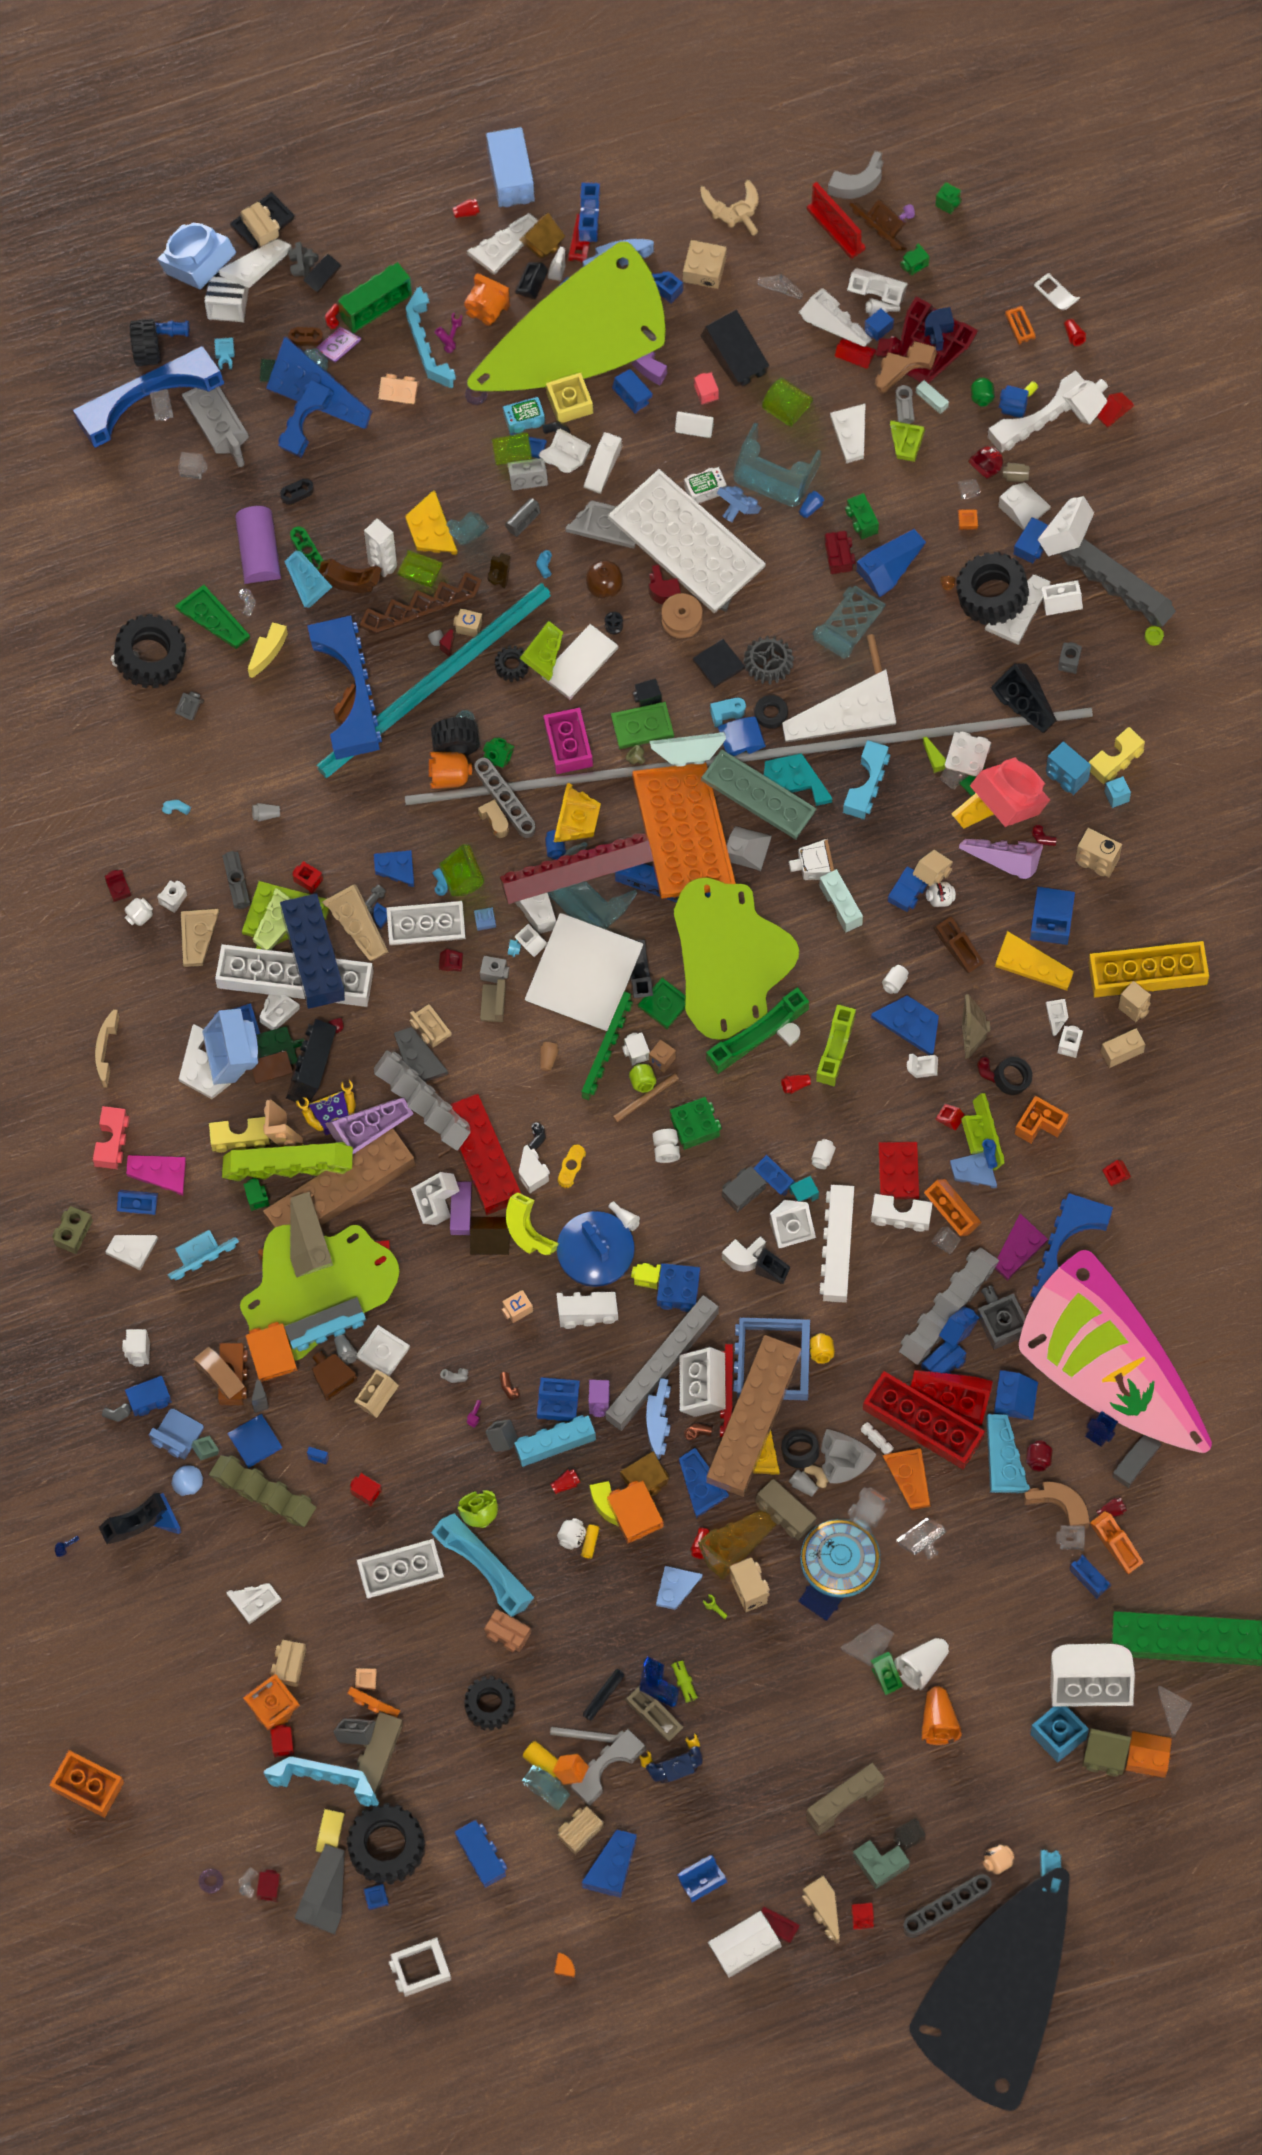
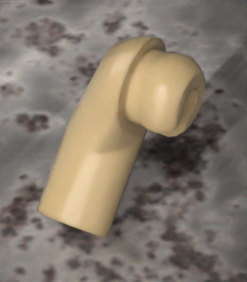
(819, 1474)

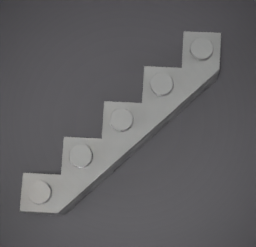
(422, 1099)
(962, 1289)

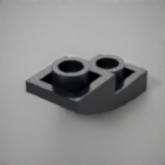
(322, 272)

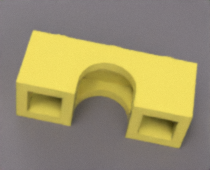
(1106, 767)
(223, 1139)

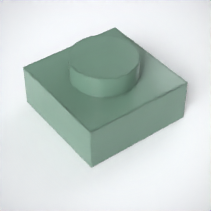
(205, 1448)

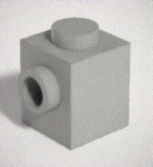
(493, 969)

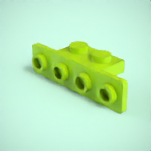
(981, 1127)

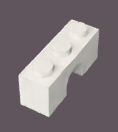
(868, 282)
(917, 1217)

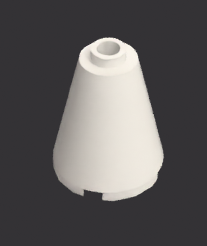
(921, 1662)

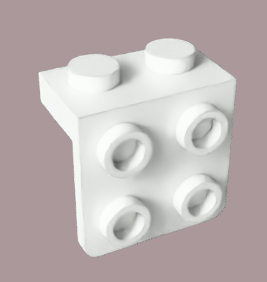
(566, 452)
(967, 753)

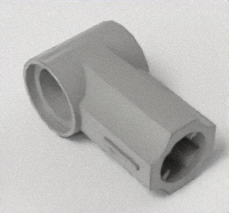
(904, 405)

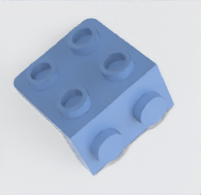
(176, 1433)

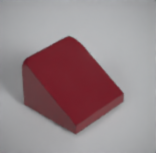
(446, 643)
(450, 960)

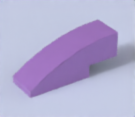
(651, 368)
(461, 1210)

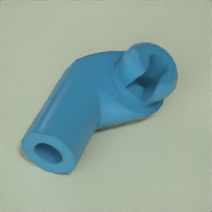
(542, 563)
(441, 887)

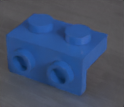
(701, 1878)

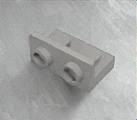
(527, 474)

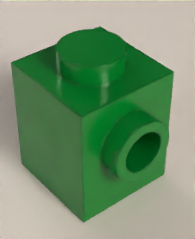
(948, 198)

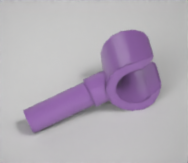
(909, 212)

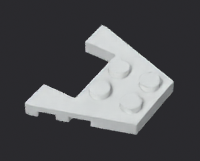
(196, 1067)

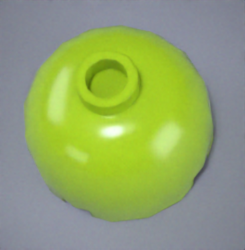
(478, 1509)

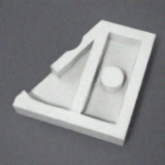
(132, 1249)
(254, 1601)

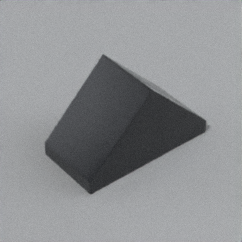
(771, 1267)

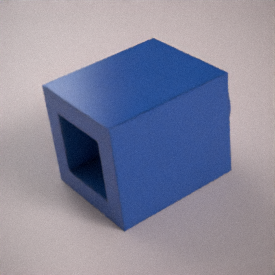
(878, 324)

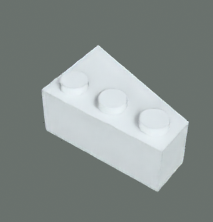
(1067, 527)
(587, 1309)

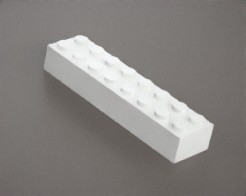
(277, 974)

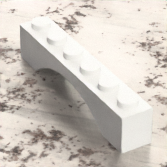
(1010, 431)

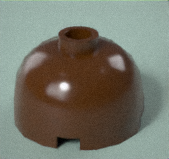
(604, 579)

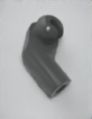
(118, 1414)

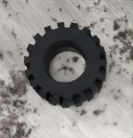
(144, 342)
(455, 735)
(483, 1688)

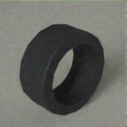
(1023, 1068)
(800, 1461)

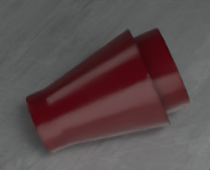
(1114, 1507)

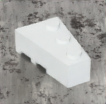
(538, 912)

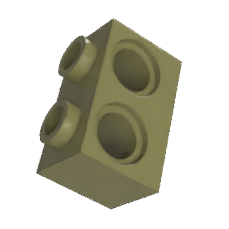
(77, 1231)

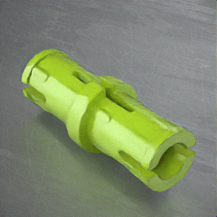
(684, 1681)

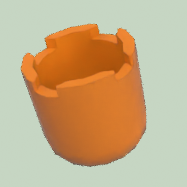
(448, 769)

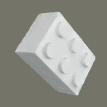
(702, 1382)

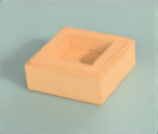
(366, 1679)

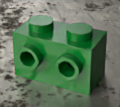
(862, 516)

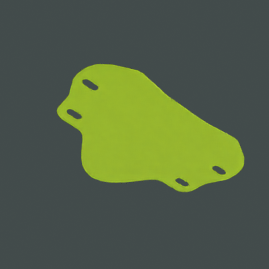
(728, 956)
(292, 1299)

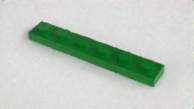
(604, 1053)

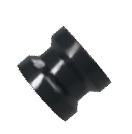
(613, 618)

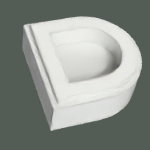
(789, 1033)

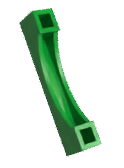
(733, 1049)

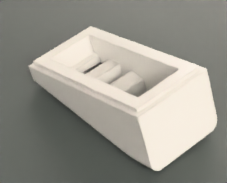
(558, 265)

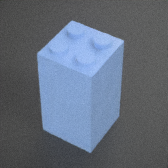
(510, 167)

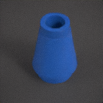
(811, 504)

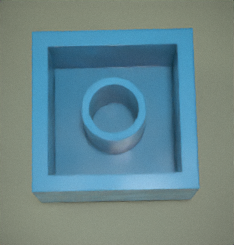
(1068, 768)
(1059, 1732)

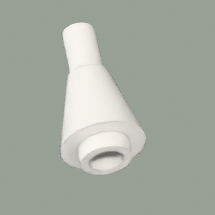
(874, 305)
(628, 1219)

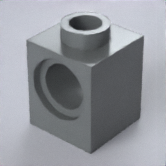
(1070, 664)

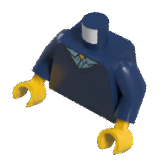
(674, 1767)

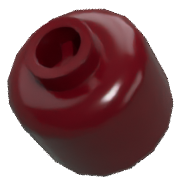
(1039, 1456)

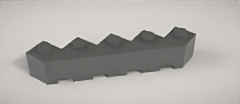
(1120, 582)

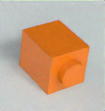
(570, 1769)

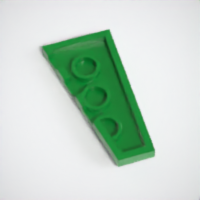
(210, 614)

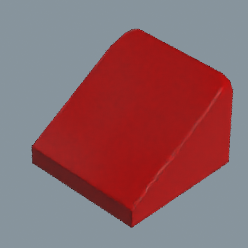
(950, 1116)
(1116, 1172)

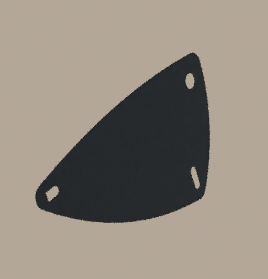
(998, 1995)

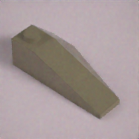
(973, 1026)
(307, 1240)

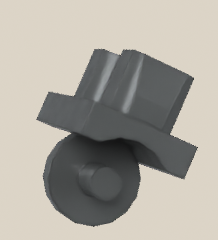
(305, 259)

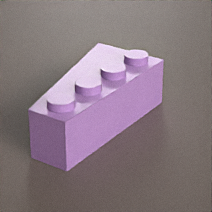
(369, 1124)

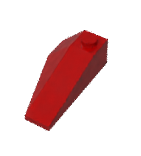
(958, 1393)

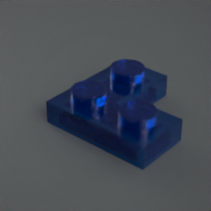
(654, 1686)

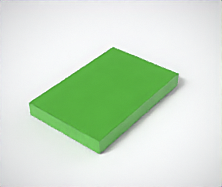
(642, 725)

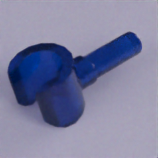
(60, 1548)

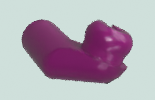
(449, 344)

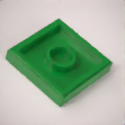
(665, 1003)

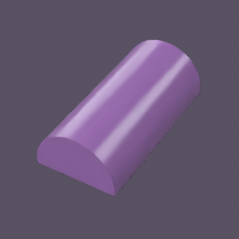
(257, 544)

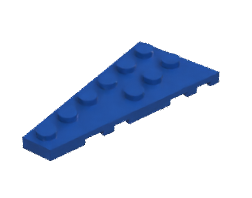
(295, 370)

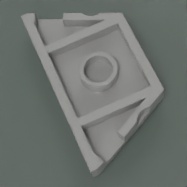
(594, 523)

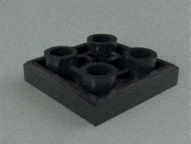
(718, 663)

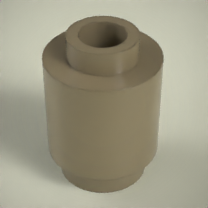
(1016, 472)

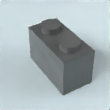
(743, 1188)

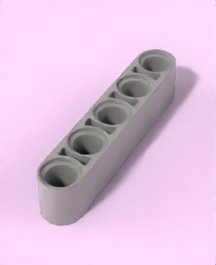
(508, 806)

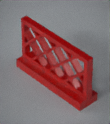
(835, 222)

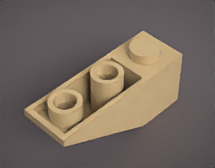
(822, 1899)

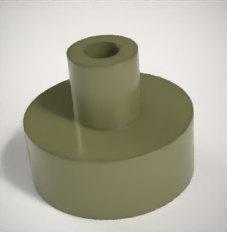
(635, 755)

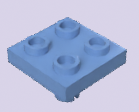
(737, 501)

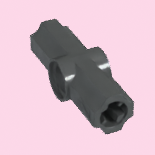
(237, 889)

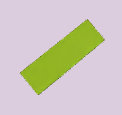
(935, 757)

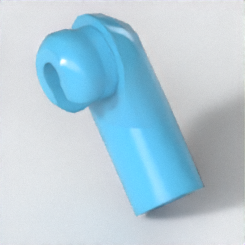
(171, 805)

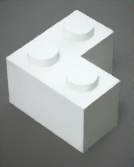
(431, 1197)

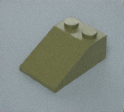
(1106, 1752)

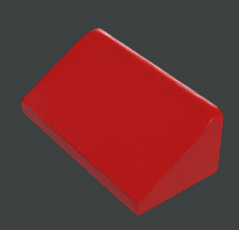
(855, 353)

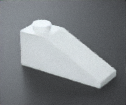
(603, 462)

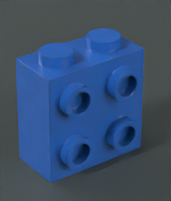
(678, 1287)

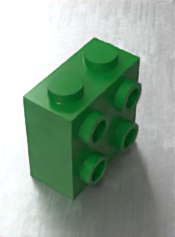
(695, 1123)

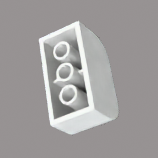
(1092, 1675)

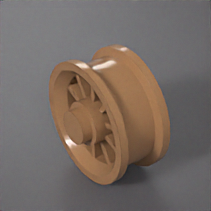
(682, 616)

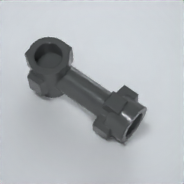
(378, 892)

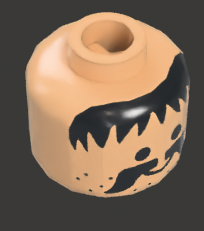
(998, 1859)

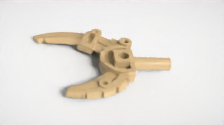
(737, 212)

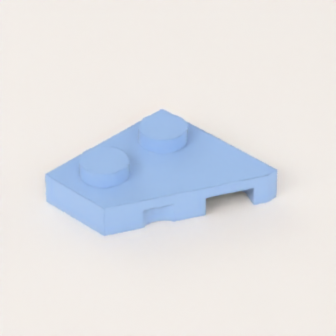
(675, 1586)

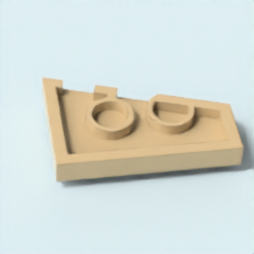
(197, 934)

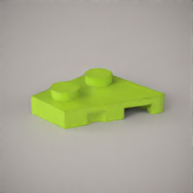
(906, 439)

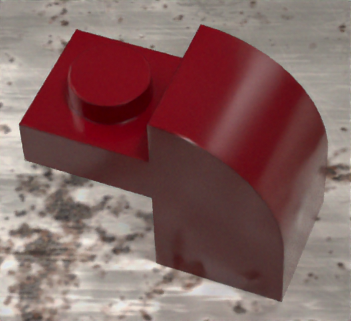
(659, 589)

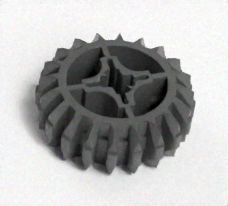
(754, 655)

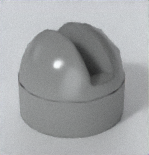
(435, 637)

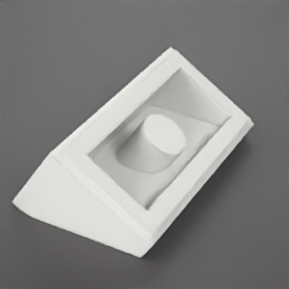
(694, 424)

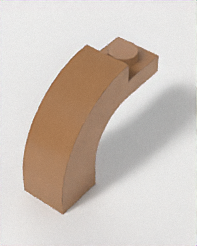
(218, 1372)
(1063, 1497)

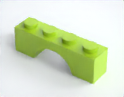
(836, 1045)

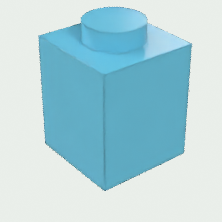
(1117, 792)

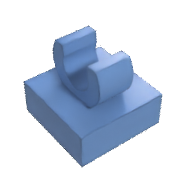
(485, 919)

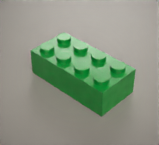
(375, 297)

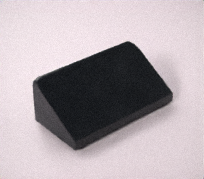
(532, 280)

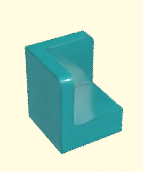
(804, 1189)

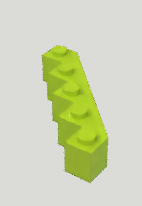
(287, 1161)

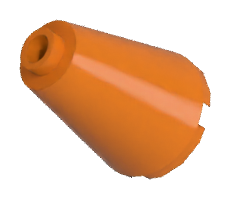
(939, 1718)

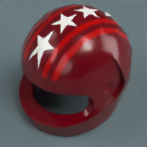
(987, 461)

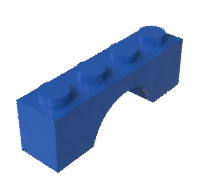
(314, 398)

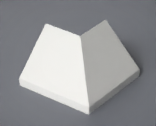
(791, 1223)

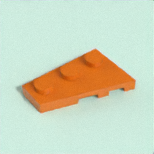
(910, 1476)

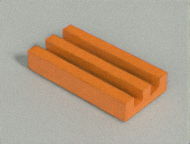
(1025, 337)

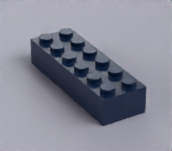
(312, 951)

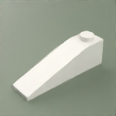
(824, 312)

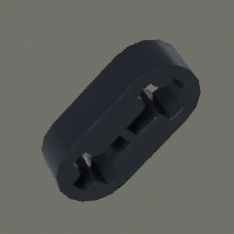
(295, 489)

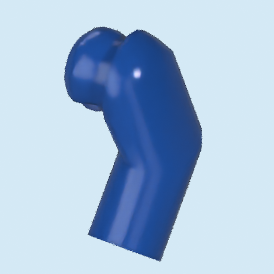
(989, 1152)

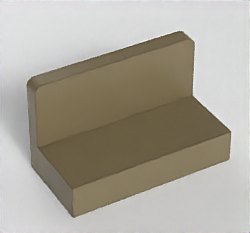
(493, 1002)

